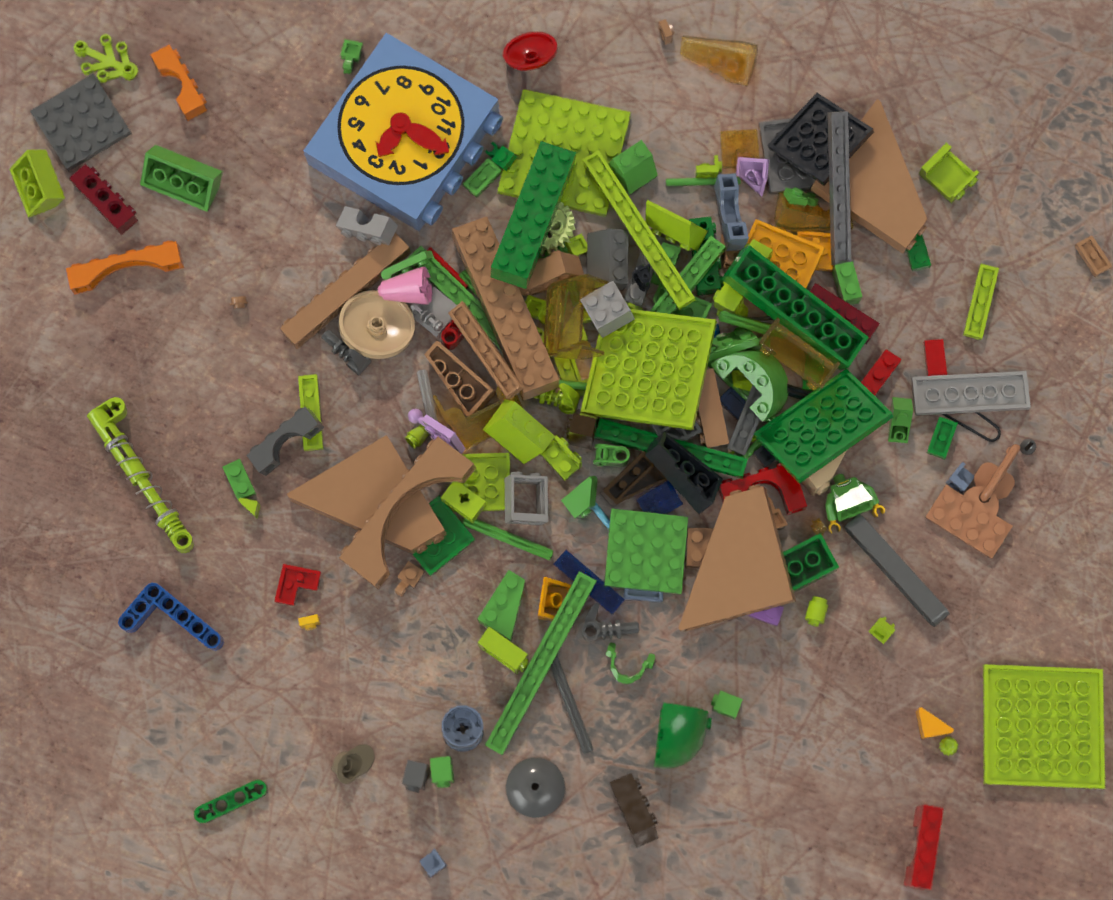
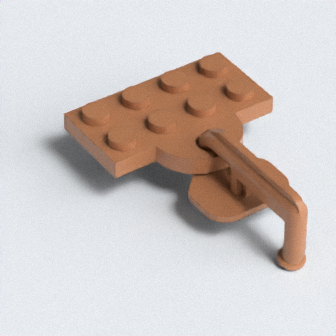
(969, 515)

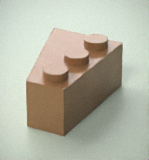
(552, 269)

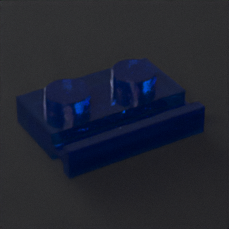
(660, 499)

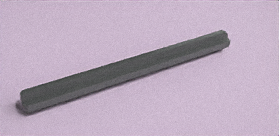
(571, 706)

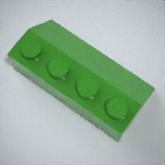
(180, 177)

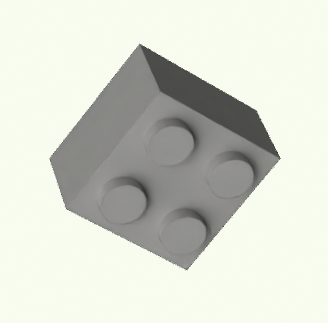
(607, 309)

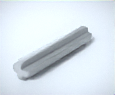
(427, 394)

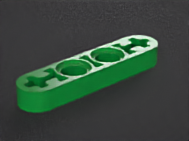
(230, 800)

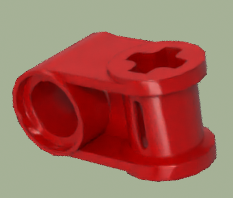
(451, 330)

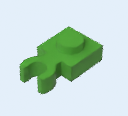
(798, 197)

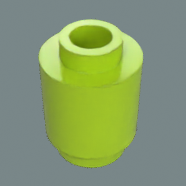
(816, 611)

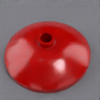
(530, 51)

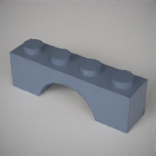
(727, 196)

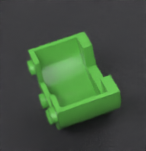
(763, 373)

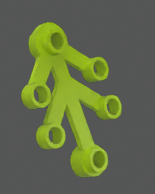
(106, 61)

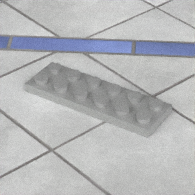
(970, 393)

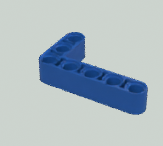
(175, 612)

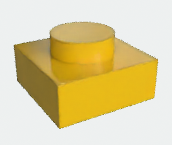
(309, 622)

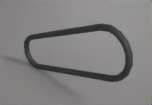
(977, 433)

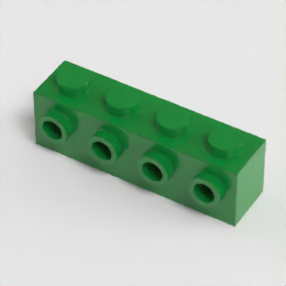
(711, 281)

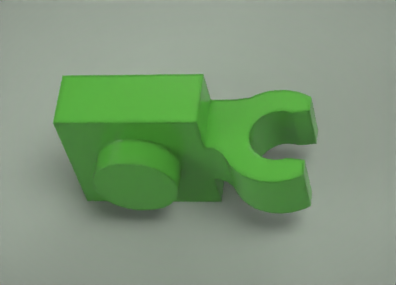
(350, 52)

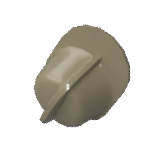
(353, 763)

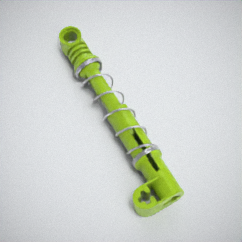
(131, 465)

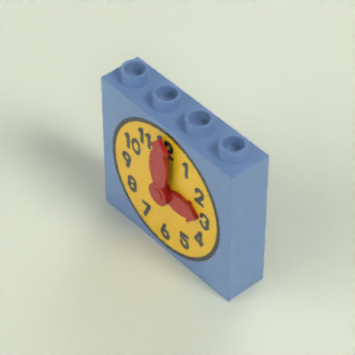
(404, 132)

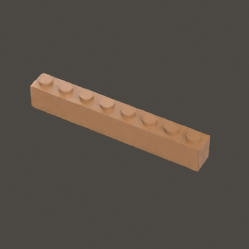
(329, 303)

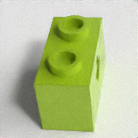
(469, 510)

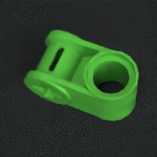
(609, 455)

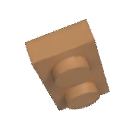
(1093, 256)

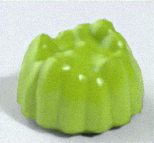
(948, 746)

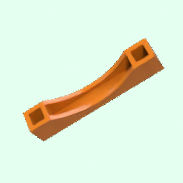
(88, 275)

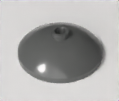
(538, 802)

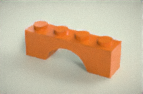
(169, 65)

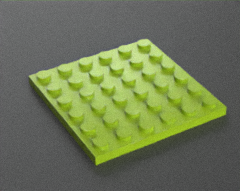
(571, 126)
(651, 370)
(1043, 726)

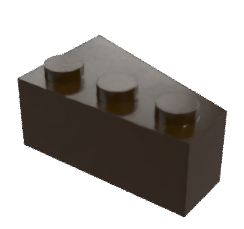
(582, 429)

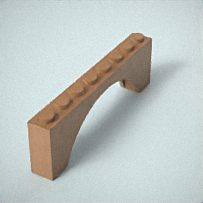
(367, 549)

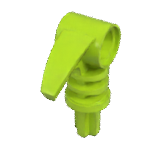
(567, 401)

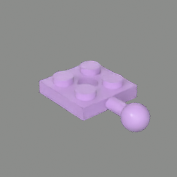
(436, 429)

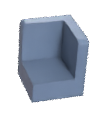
(960, 479)
(433, 863)

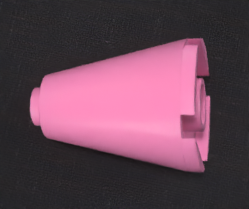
(408, 287)

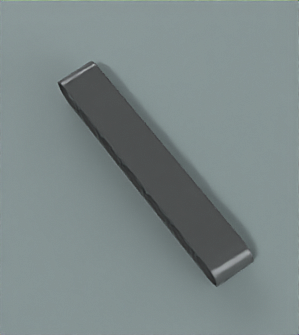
(896, 570)

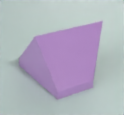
(753, 172)

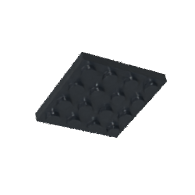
(805, 138)

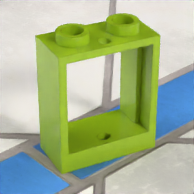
(503, 651)

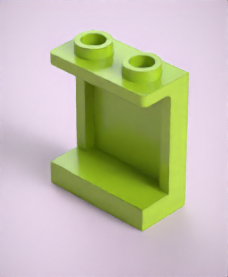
(948, 174)

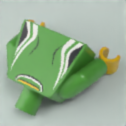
(850, 499)

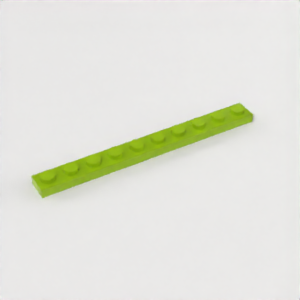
(639, 230)

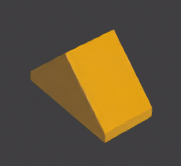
(930, 725)

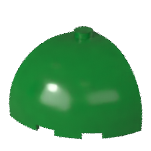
(680, 734)

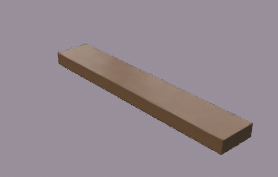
(486, 350)

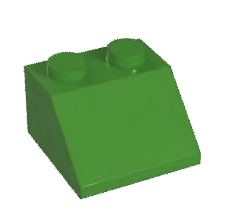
(634, 167)

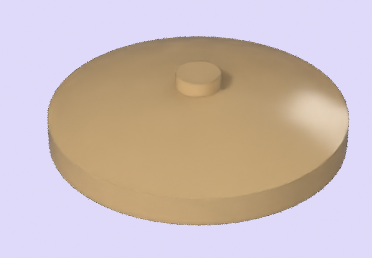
(376, 325)

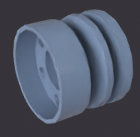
(462, 716)

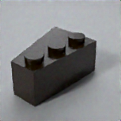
(633, 480)
(635, 809)

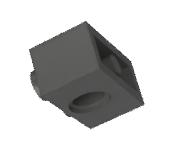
(415, 776)

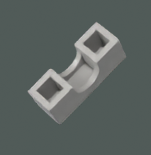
(378, 230)

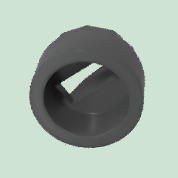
(1031, 450)

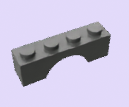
(266, 454)

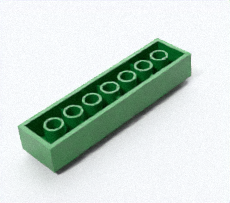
(533, 215)
(796, 307)

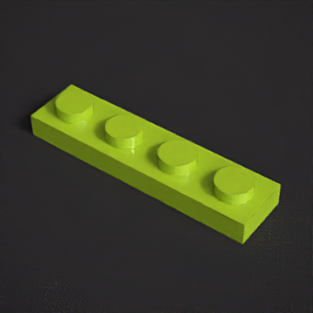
(980, 301)
(310, 398)

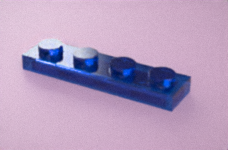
(604, 595)

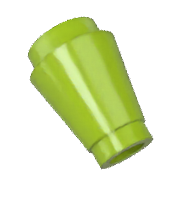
(416, 436)

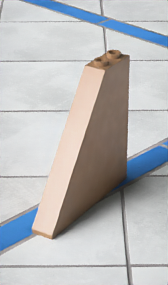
(881, 187)
(356, 488)
(741, 565)

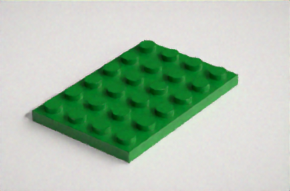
(823, 425)

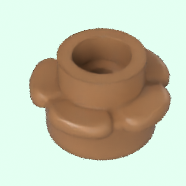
(238, 302)

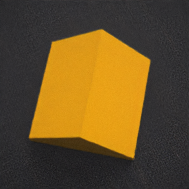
(551, 598)

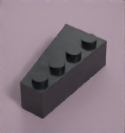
(685, 472)

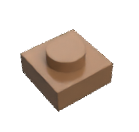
(666, 31)

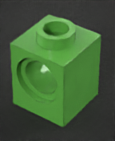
(726, 704)

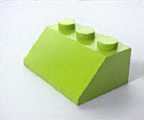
(37, 182)
(674, 227)
(518, 431)

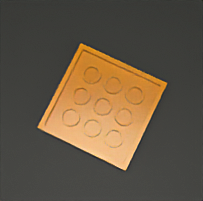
(790, 252)

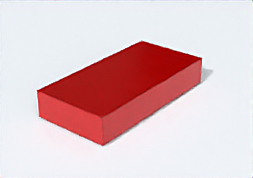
(935, 357)

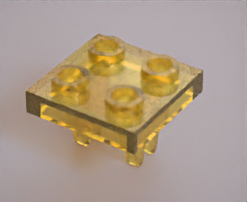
(738, 144)

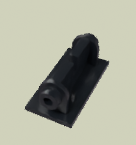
(641, 277)

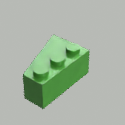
(504, 606)

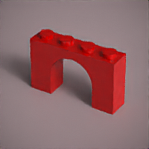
(779, 478)
(921, 871)

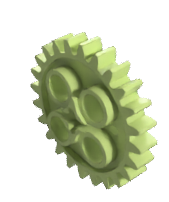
(564, 223)

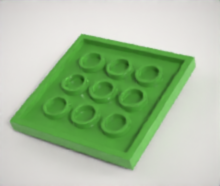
(646, 551)

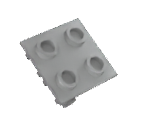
(434, 315)

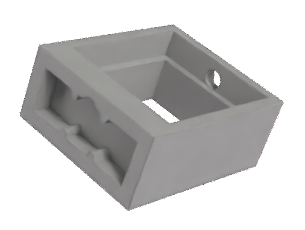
(541, 499)

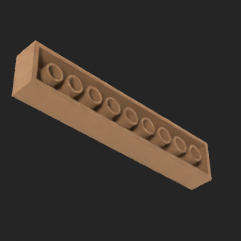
(505, 310)

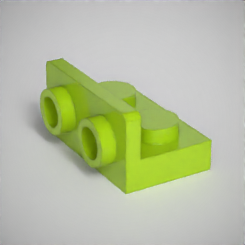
(562, 458)

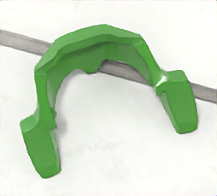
(648, 663)

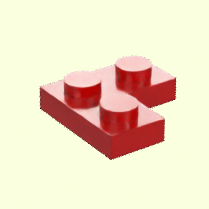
(292, 579)

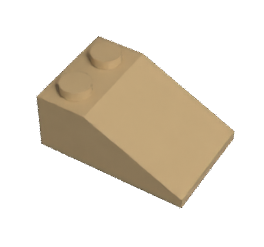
(820, 480)

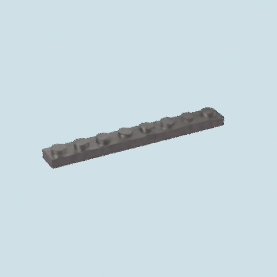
(839, 187)

